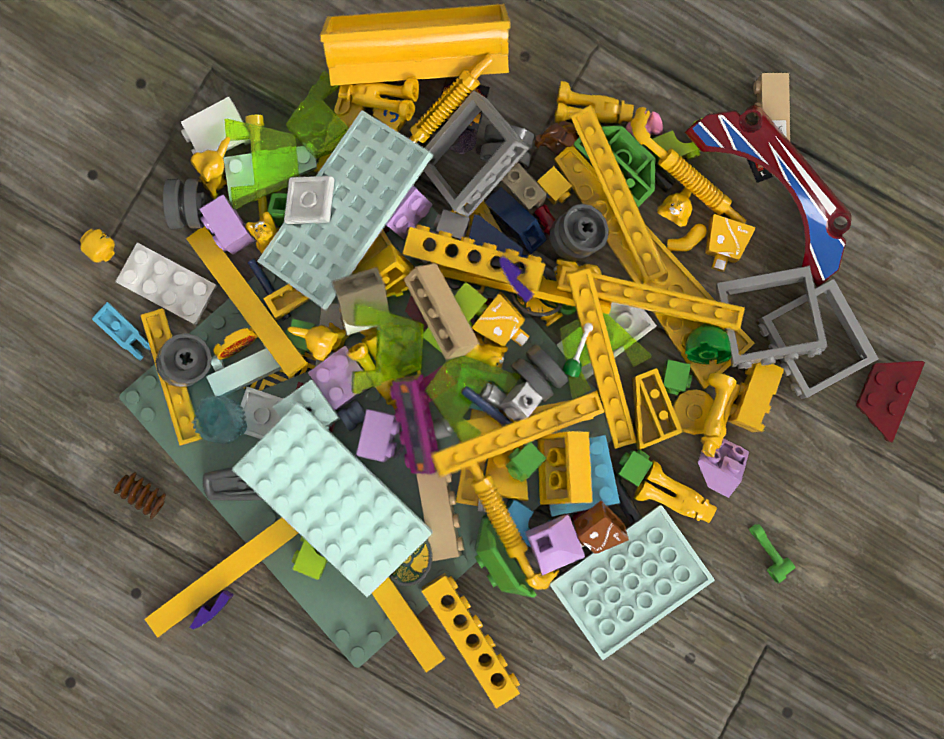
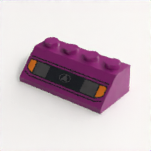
(416, 423)

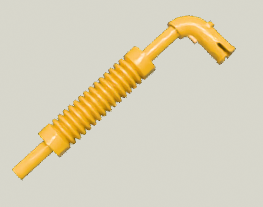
(448, 101)
(683, 171)
(505, 526)

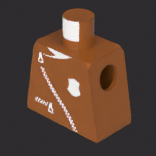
(600, 529)

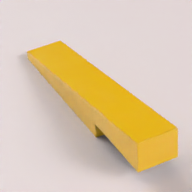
(288, 298)

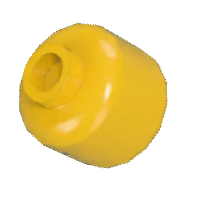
(97, 245)

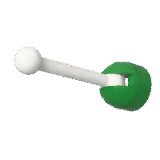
(573, 366)

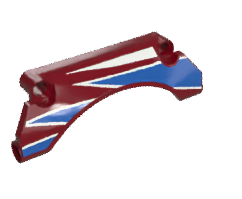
(771, 149)

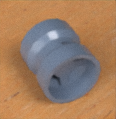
(352, 415)

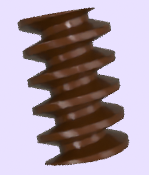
(140, 494)

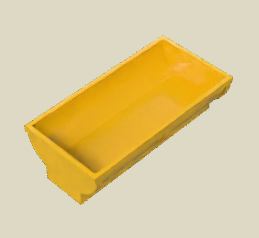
(415, 43)

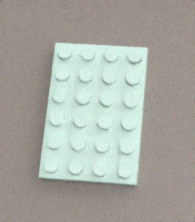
(632, 584)

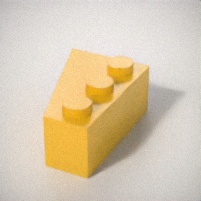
(392, 268)
(755, 396)
(653, 410)

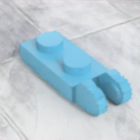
(120, 329)

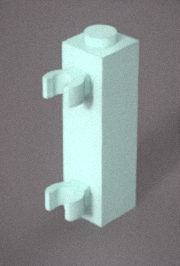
(242, 373)

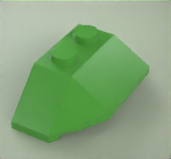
(633, 159)
(502, 569)

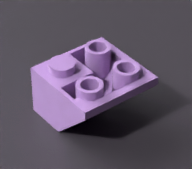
(725, 469)
(555, 544)

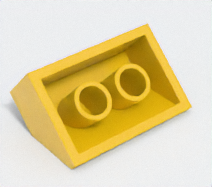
(567, 470)

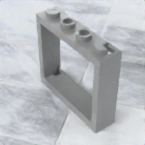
(492, 171)
(767, 281)
(847, 321)

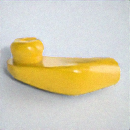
(689, 241)

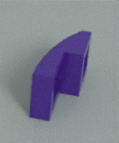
(512, 273)
(207, 613)

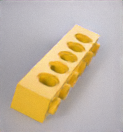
(416, 248)
(498, 692)

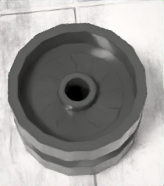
(496, 140)
(183, 203)
(579, 233)
(170, 364)
(541, 371)

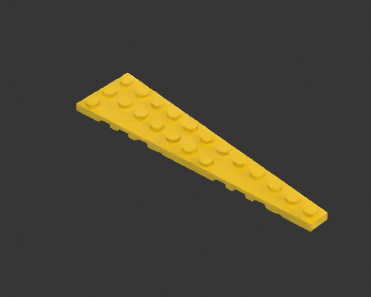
(678, 278)

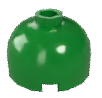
(707, 344)

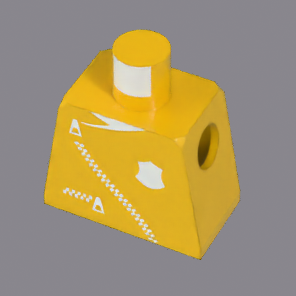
(726, 240)
(501, 322)

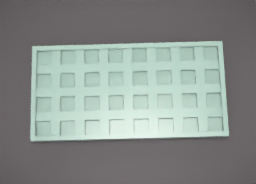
(371, 177)
(332, 499)

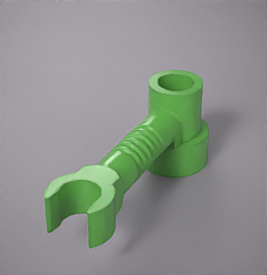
(780, 567)

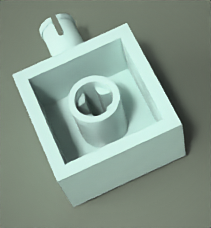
(309, 397)

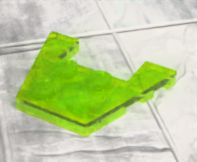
(315, 122)
(272, 159)
(571, 337)
(397, 347)
(452, 378)

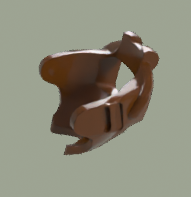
(558, 137)

